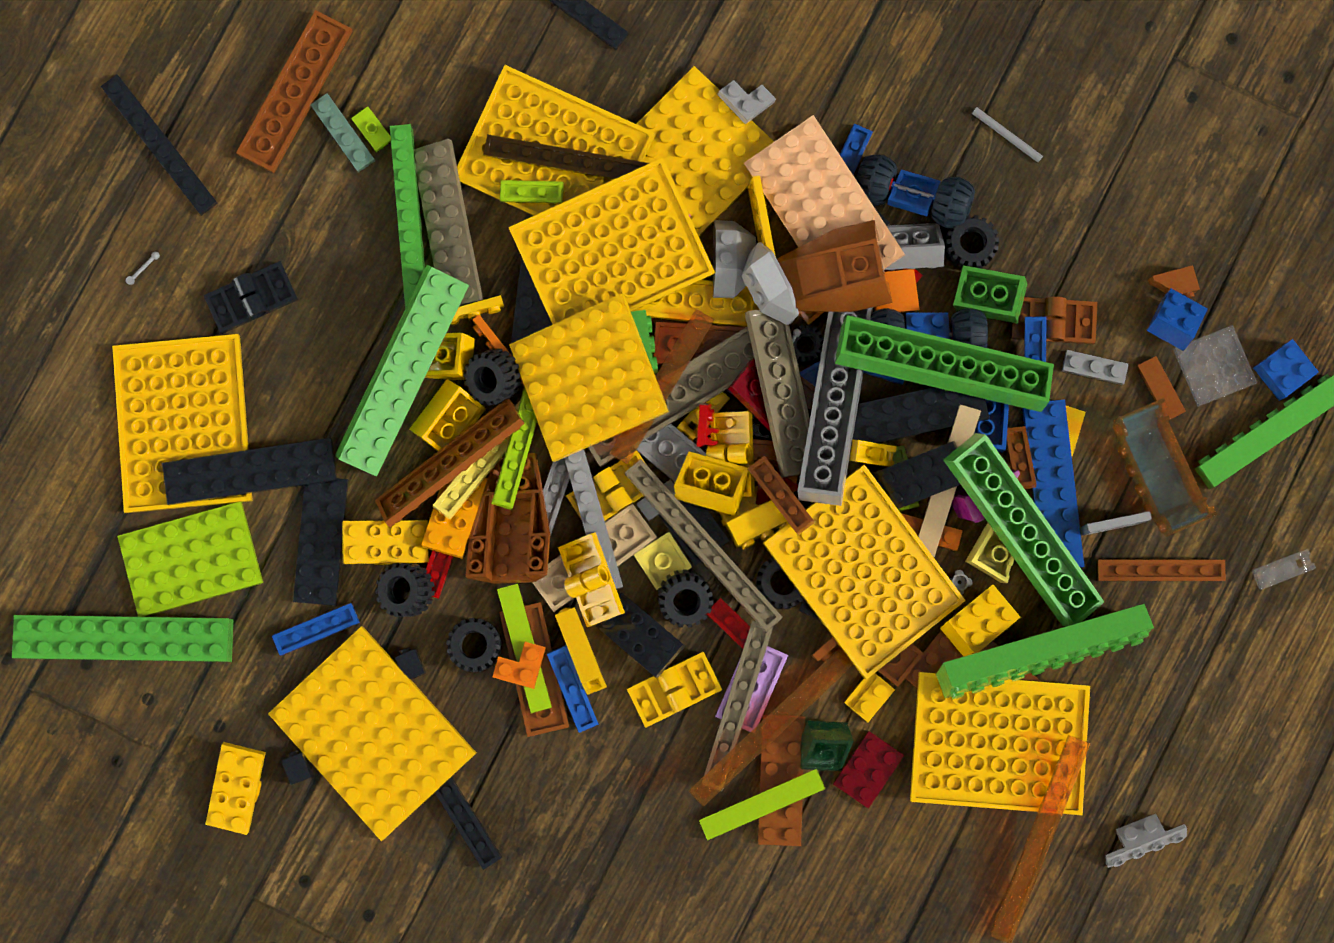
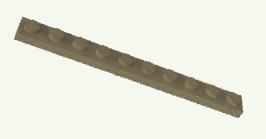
(703, 545)

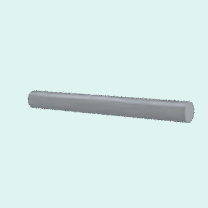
(1007, 134)

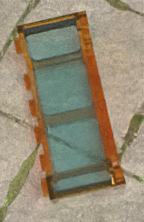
(1160, 469)

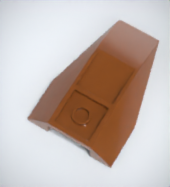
(838, 271)
(508, 542)

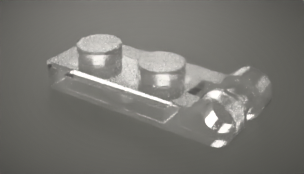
(1283, 569)

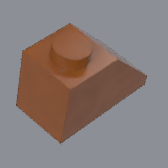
(1180, 280)

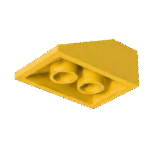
(452, 357)

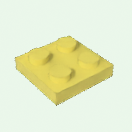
(662, 559)

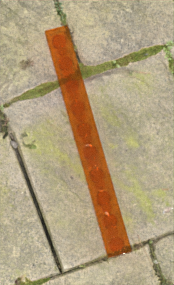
(771, 727)
(1039, 839)

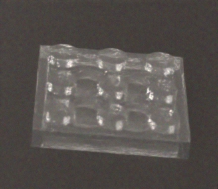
(1215, 366)

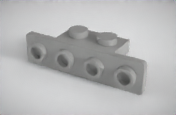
(1142, 838)

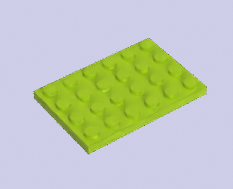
(190, 559)

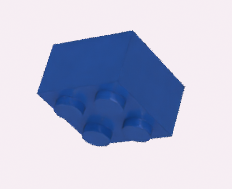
(1177, 319)
(1285, 370)

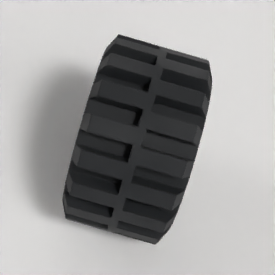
(983, 231)
(480, 383)
(763, 585)
(390, 594)
(689, 614)
(455, 645)

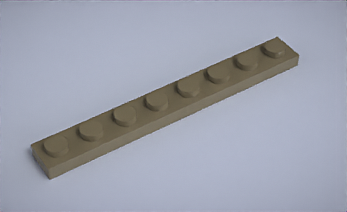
(740, 694)

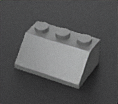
(921, 245)

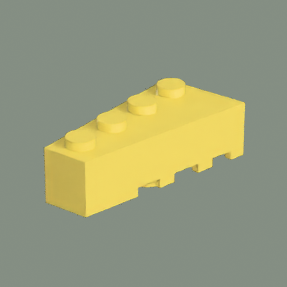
(991, 556)

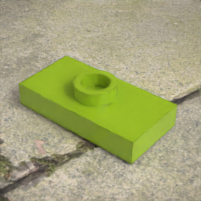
(372, 129)

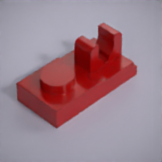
(706, 415)

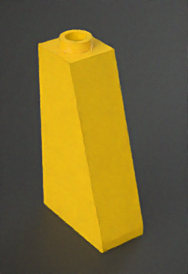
(580, 650)

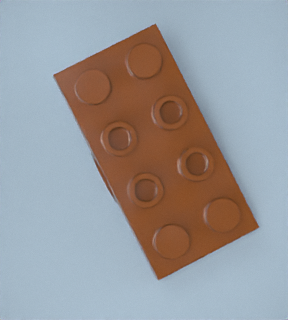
(1065, 319)

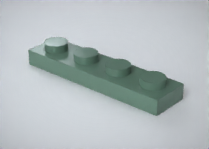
(342, 132)

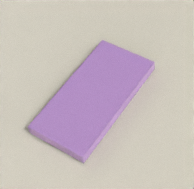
(766, 681)

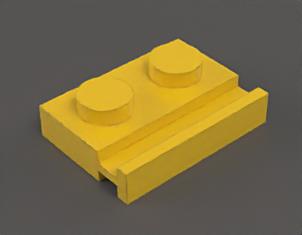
(869, 696)

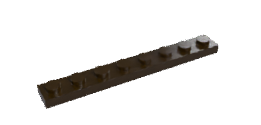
(559, 157)

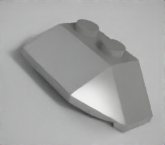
(730, 254)
(769, 285)

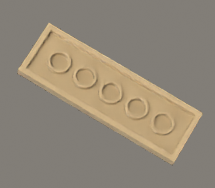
(627, 536)

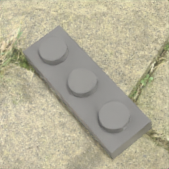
(1094, 367)

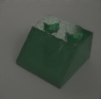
(825, 745)

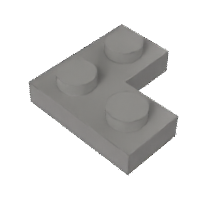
(746, 105)

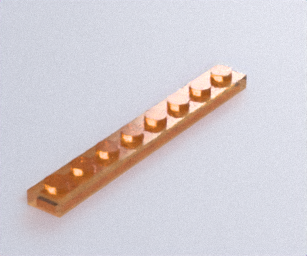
(667, 379)

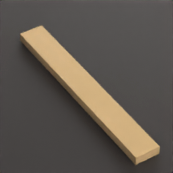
(940, 503)

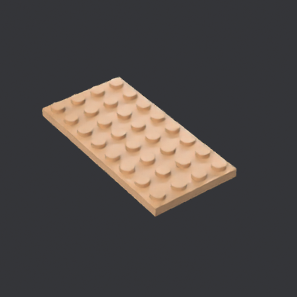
(815, 188)

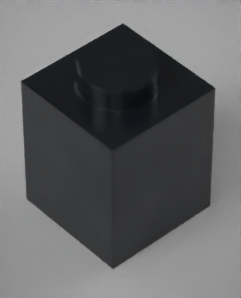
(410, 663)
(297, 767)

